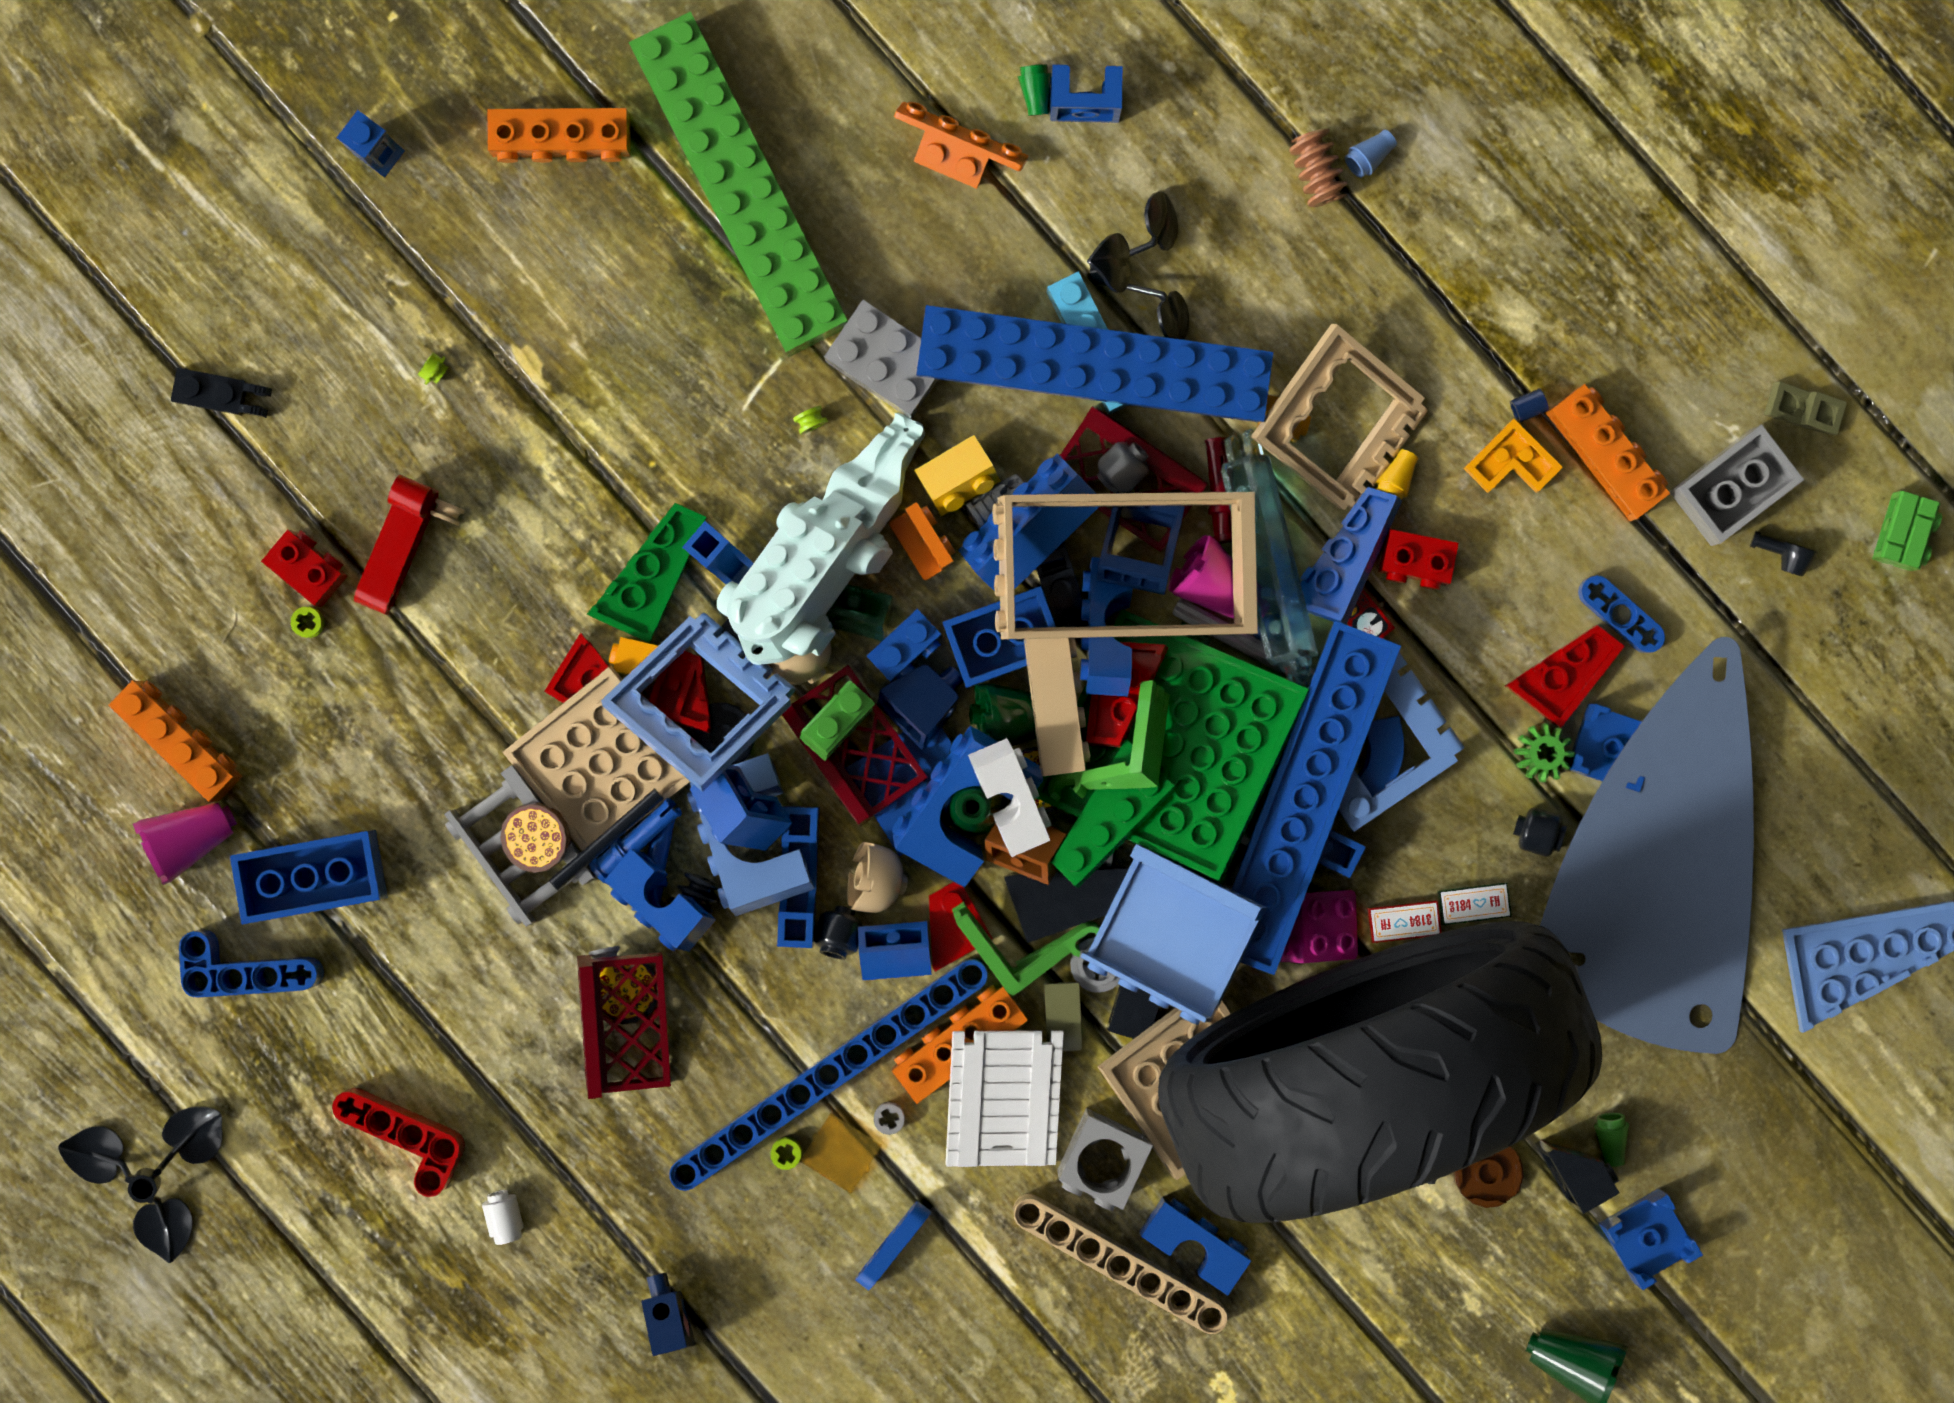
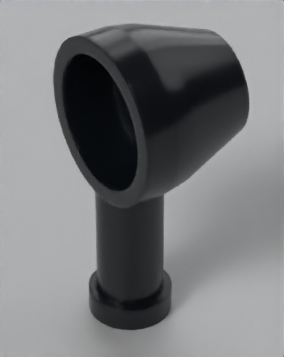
(1794, 558)

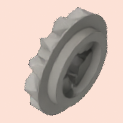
(1086, 976)

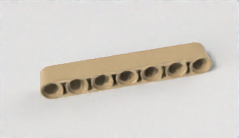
(1132, 1275)

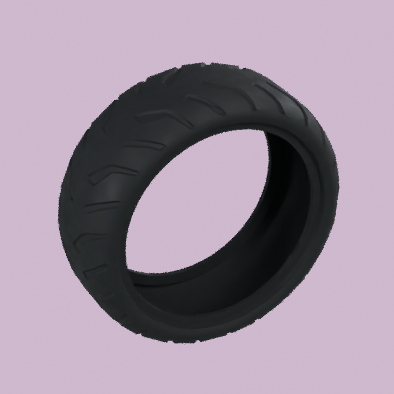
(1381, 1073)

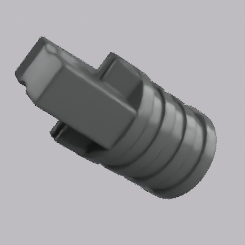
(982, 505)

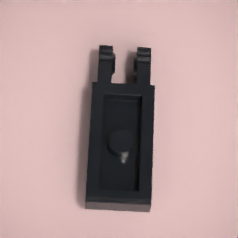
(216, 393)

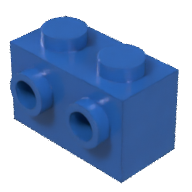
(904, 645)
(894, 950)

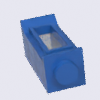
(370, 143)

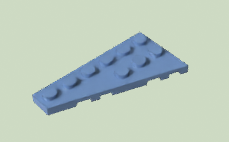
(1862, 955)

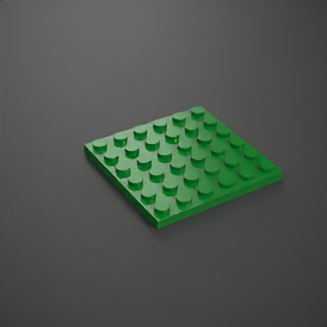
(1218, 750)

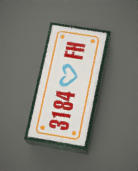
(1474, 903)

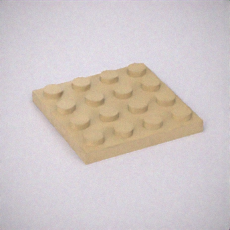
(591, 763)
(1135, 1078)

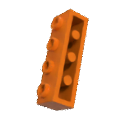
(559, 133)
(1608, 452)
(176, 740)
(930, 1064)

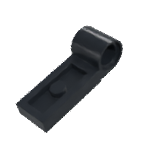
(1061, 589)

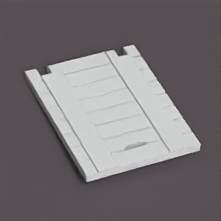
(1004, 1099)

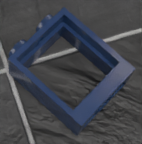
(1133, 572)

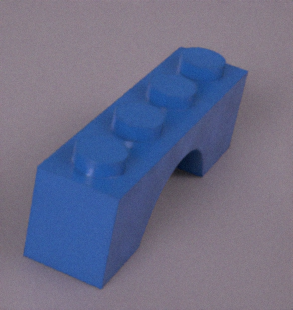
(1107, 661)
(798, 912)

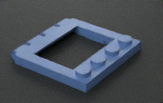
(666, 736)
(1357, 803)

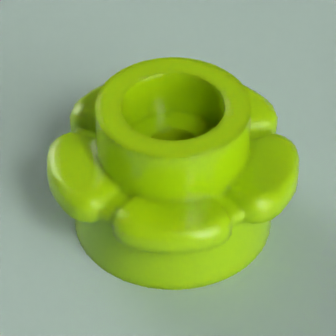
(433, 369)

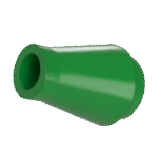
(1035, 87)

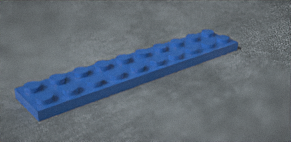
(1094, 364)
(1311, 784)

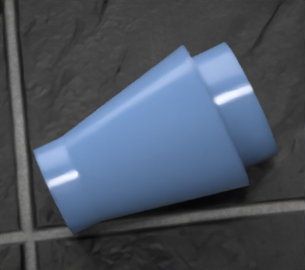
(1368, 155)

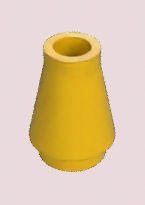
(1398, 475)

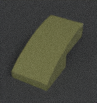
(1805, 408)
(1064, 1013)

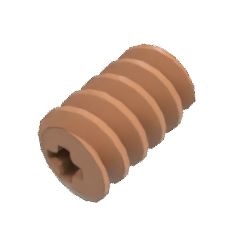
(1318, 168)

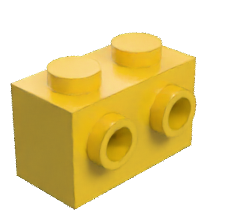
(957, 475)

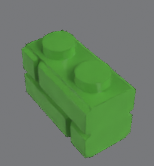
(1907, 531)
(837, 720)

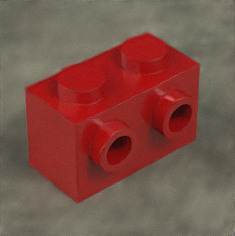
(1418, 558)
(304, 567)

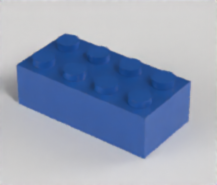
(1035, 529)
(308, 877)

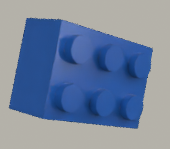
(979, 646)

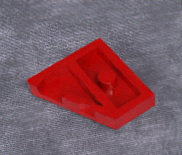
(683, 693)
(947, 939)

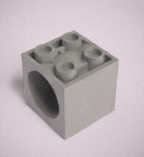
(1090, 1130)

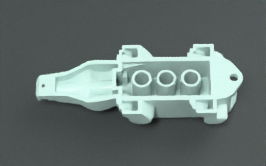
(819, 551)

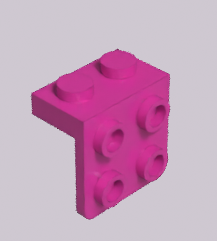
(1324, 929)

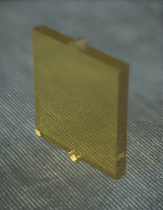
(840, 1153)

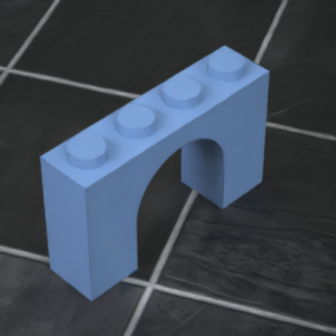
(759, 884)

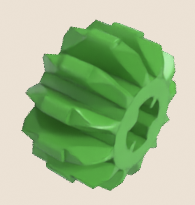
(1544, 739)

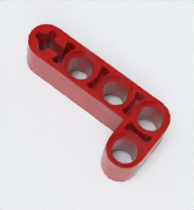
(396, 544)
(397, 1135)

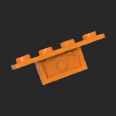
(955, 149)

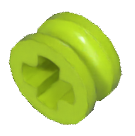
(810, 419)
(307, 611)
(775, 1154)

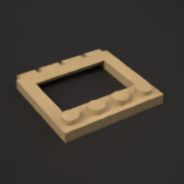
(1297, 402)

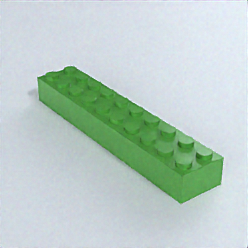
(739, 184)

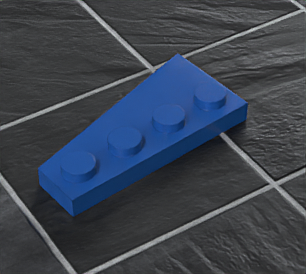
(1343, 568)

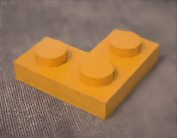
(1513, 450)

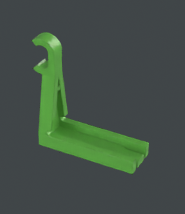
(1145, 754)
(1029, 967)

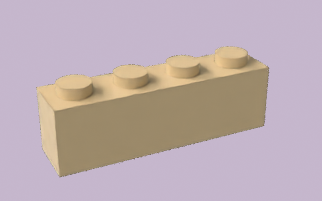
(1055, 705)

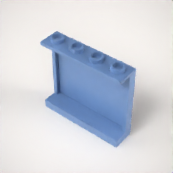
(1174, 935)

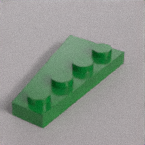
(647, 583)
(1107, 823)

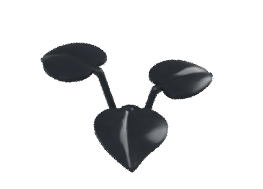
(1112, 267)
(158, 1226)

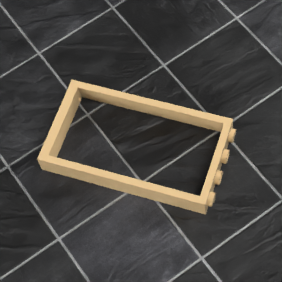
(1242, 554)

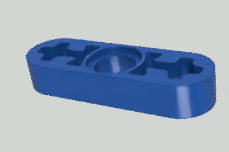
(1635, 637)
(892, 1245)

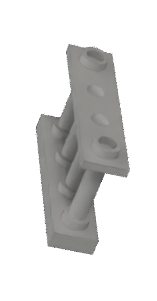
(458, 826)

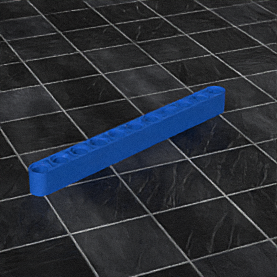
(817, 1086)

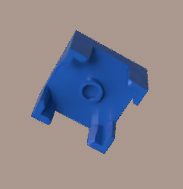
(1085, 105)
(1601, 741)
(1649, 1238)

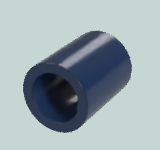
(1529, 405)

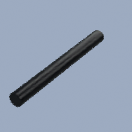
(606, 839)

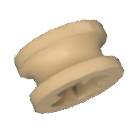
(447, 512)

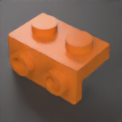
(921, 542)

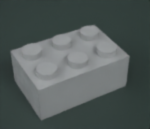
(881, 359)
(1736, 485)

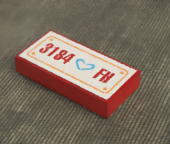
(1404, 921)

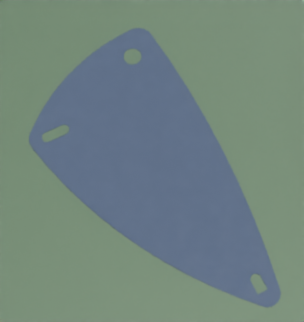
(1666, 873)

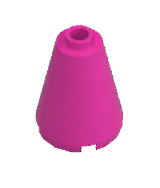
(1206, 577)
(183, 837)

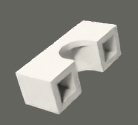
(999, 772)

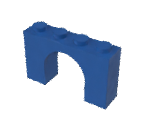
(924, 834)

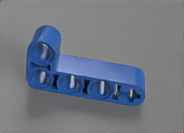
(251, 971)

